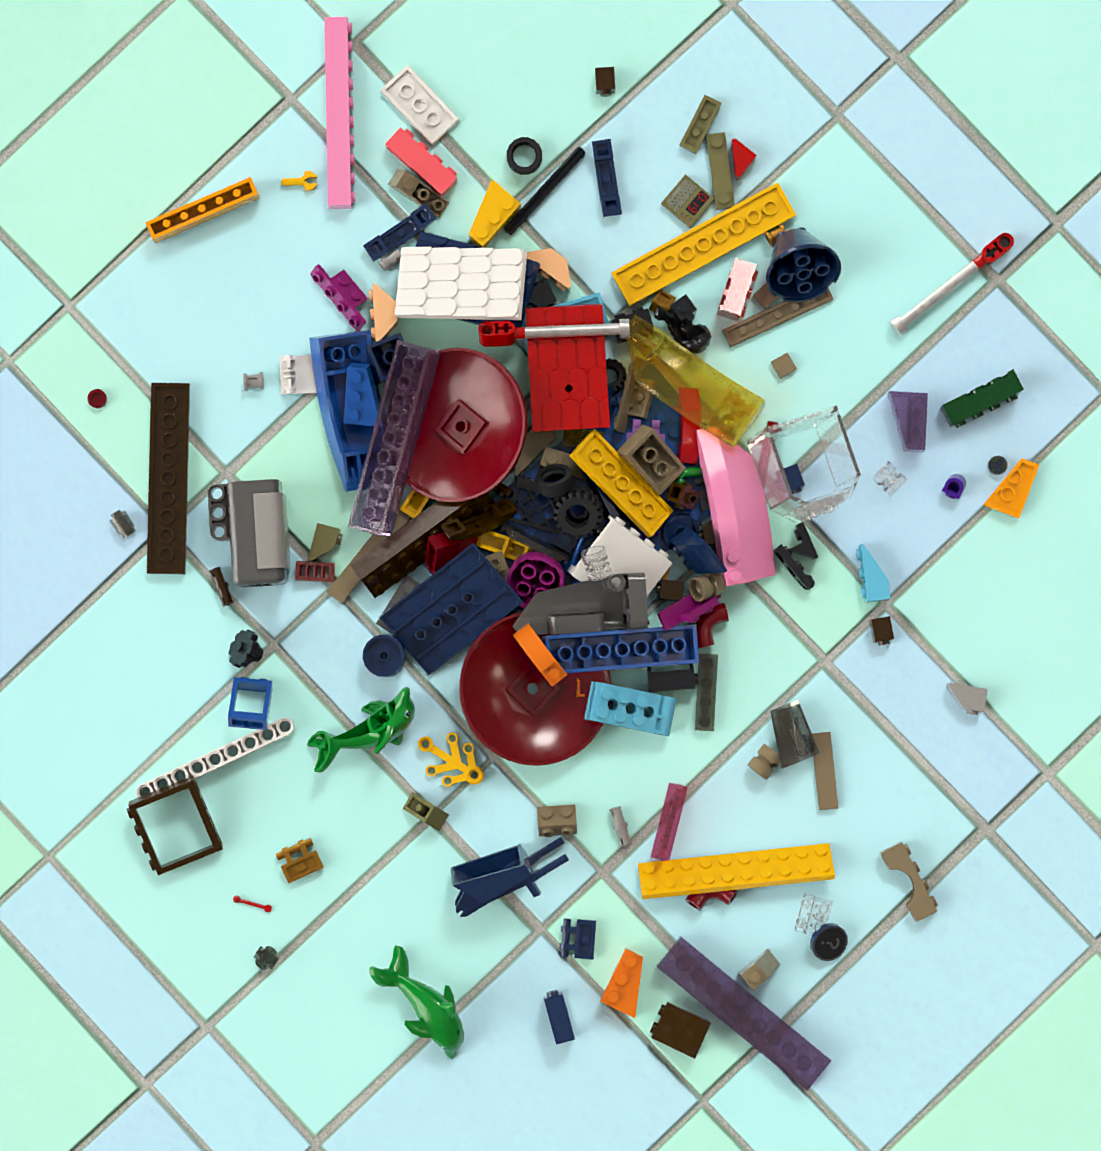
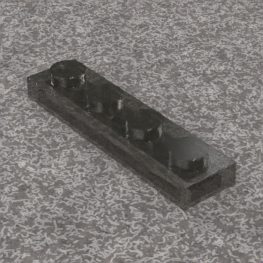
(706, 692)

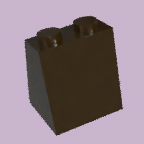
(680, 1029)

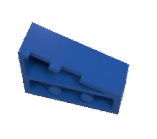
(361, 396)

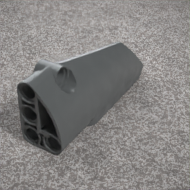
(589, 606)

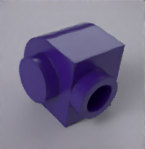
(954, 486)

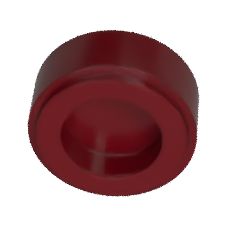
(97, 398)

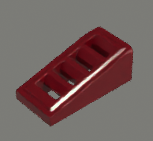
(298, 572)

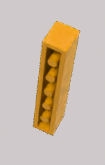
(202, 210)

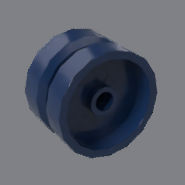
(394, 660)

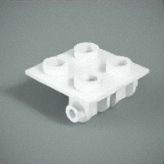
(297, 375)

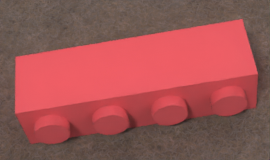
(421, 162)

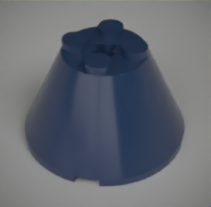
(801, 266)

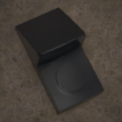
(806, 548)

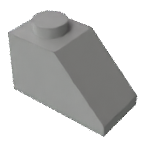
(968, 697)

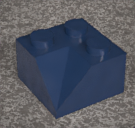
(380, 357)

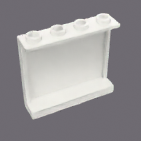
(627, 555)

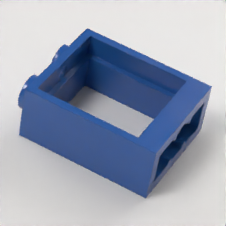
(249, 719)

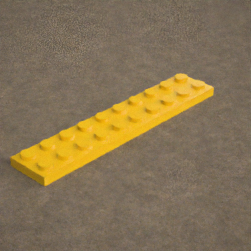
(703, 244)
(736, 871)

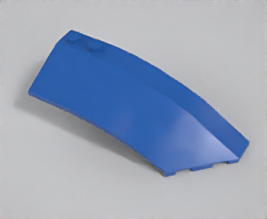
(330, 360)

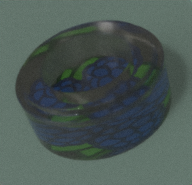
(997, 465)

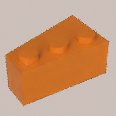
(624, 984)

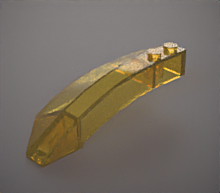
(691, 384)

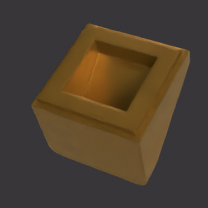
(663, 300)

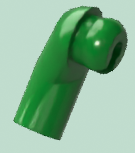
(688, 472)

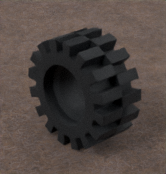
(620, 371)

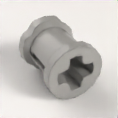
(253, 381)

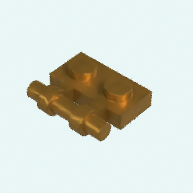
(301, 866)

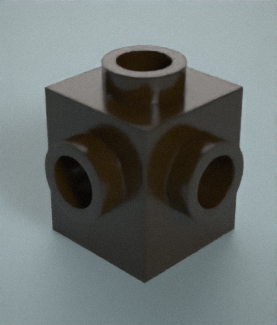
(683, 495)

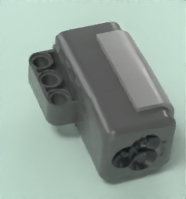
(256, 528)

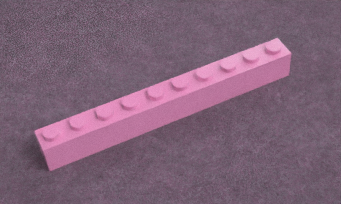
(338, 112)

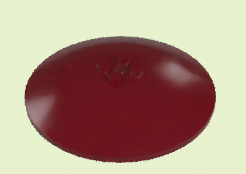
(477, 460)
(509, 718)

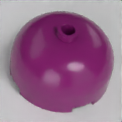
(527, 583)

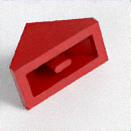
(742, 158)

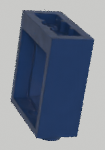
(558, 1017)

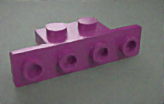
(343, 294)
(686, 610)

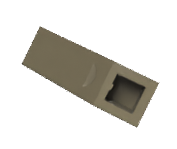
(417, 192)

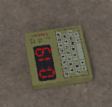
(687, 201)

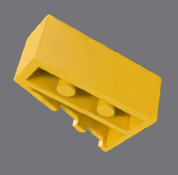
(493, 214)

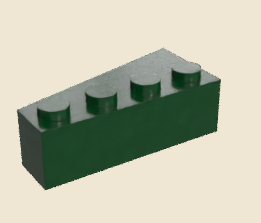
(982, 398)

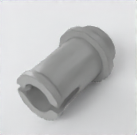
(389, 261)

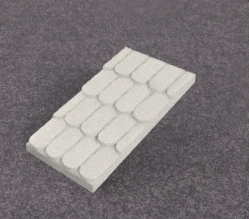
(461, 283)

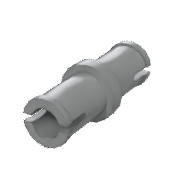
(620, 826)

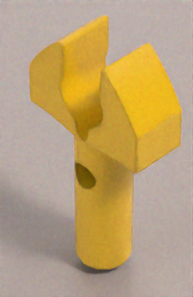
(301, 181)

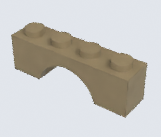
(920, 903)

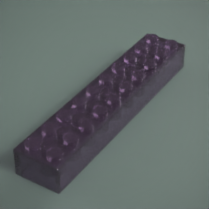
(394, 439)
(743, 1013)

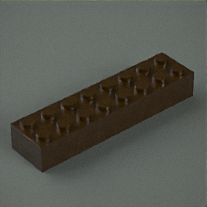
(408, 545)

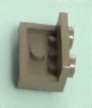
(557, 820)

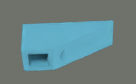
(874, 580)

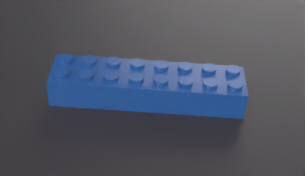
(624, 648)

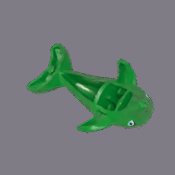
(383, 726)
(435, 1011)

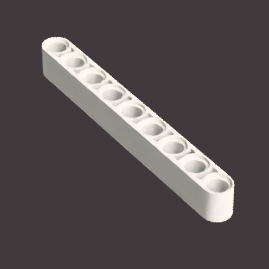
(208, 767)

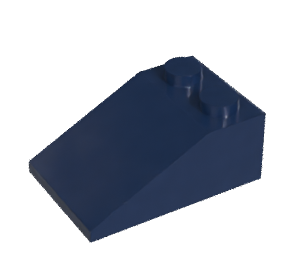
(696, 553)

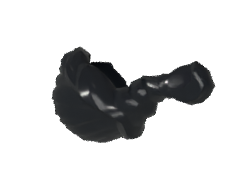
(692, 337)

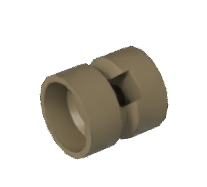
(706, 586)
(764, 761)

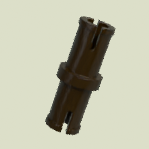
(221, 586)

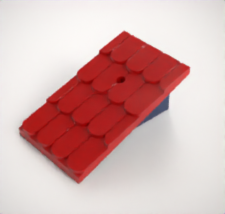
(565, 362)

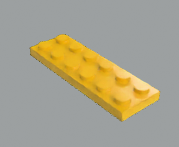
(621, 483)

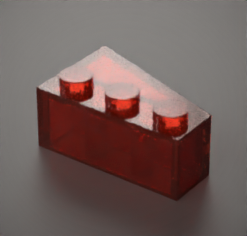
(737, 289)

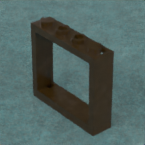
(140, 830)

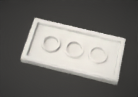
(419, 105)

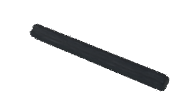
(544, 191)

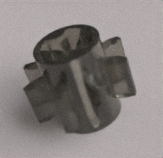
(266, 957)

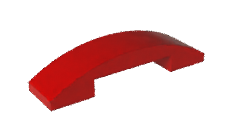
(688, 447)

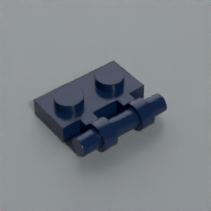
(584, 940)

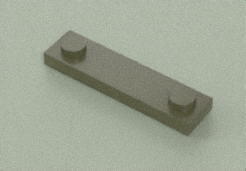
(720, 171)

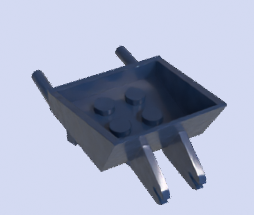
(500, 874)

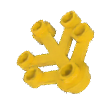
(453, 762)

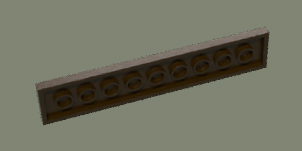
(168, 478)

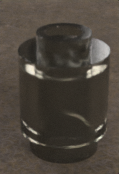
(122, 523)

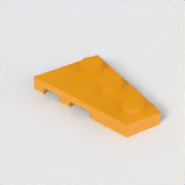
(1014, 489)

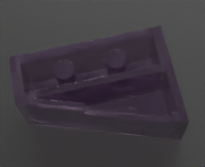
(911, 418)

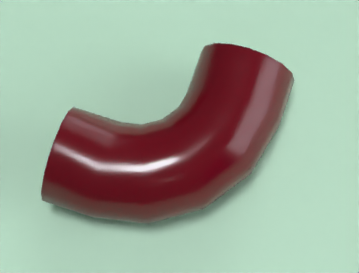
(708, 622)
(699, 900)

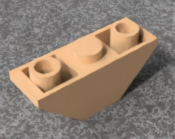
(552, 266)
(382, 313)

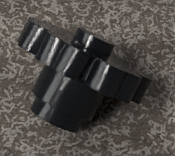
(245, 649)

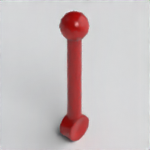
(236, 899)

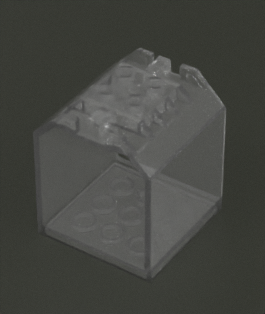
(837, 453)

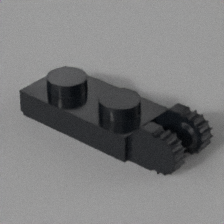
(794, 568)

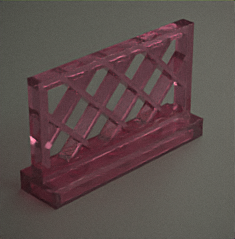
(669, 822)

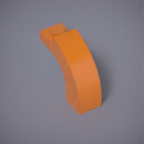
(539, 654)

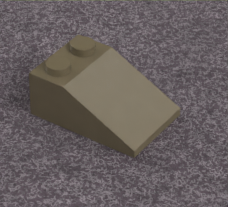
(651, 458)

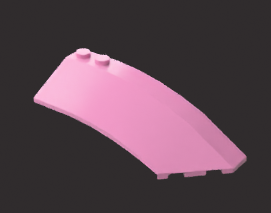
(736, 510)

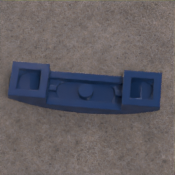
(606, 178)
(400, 233)

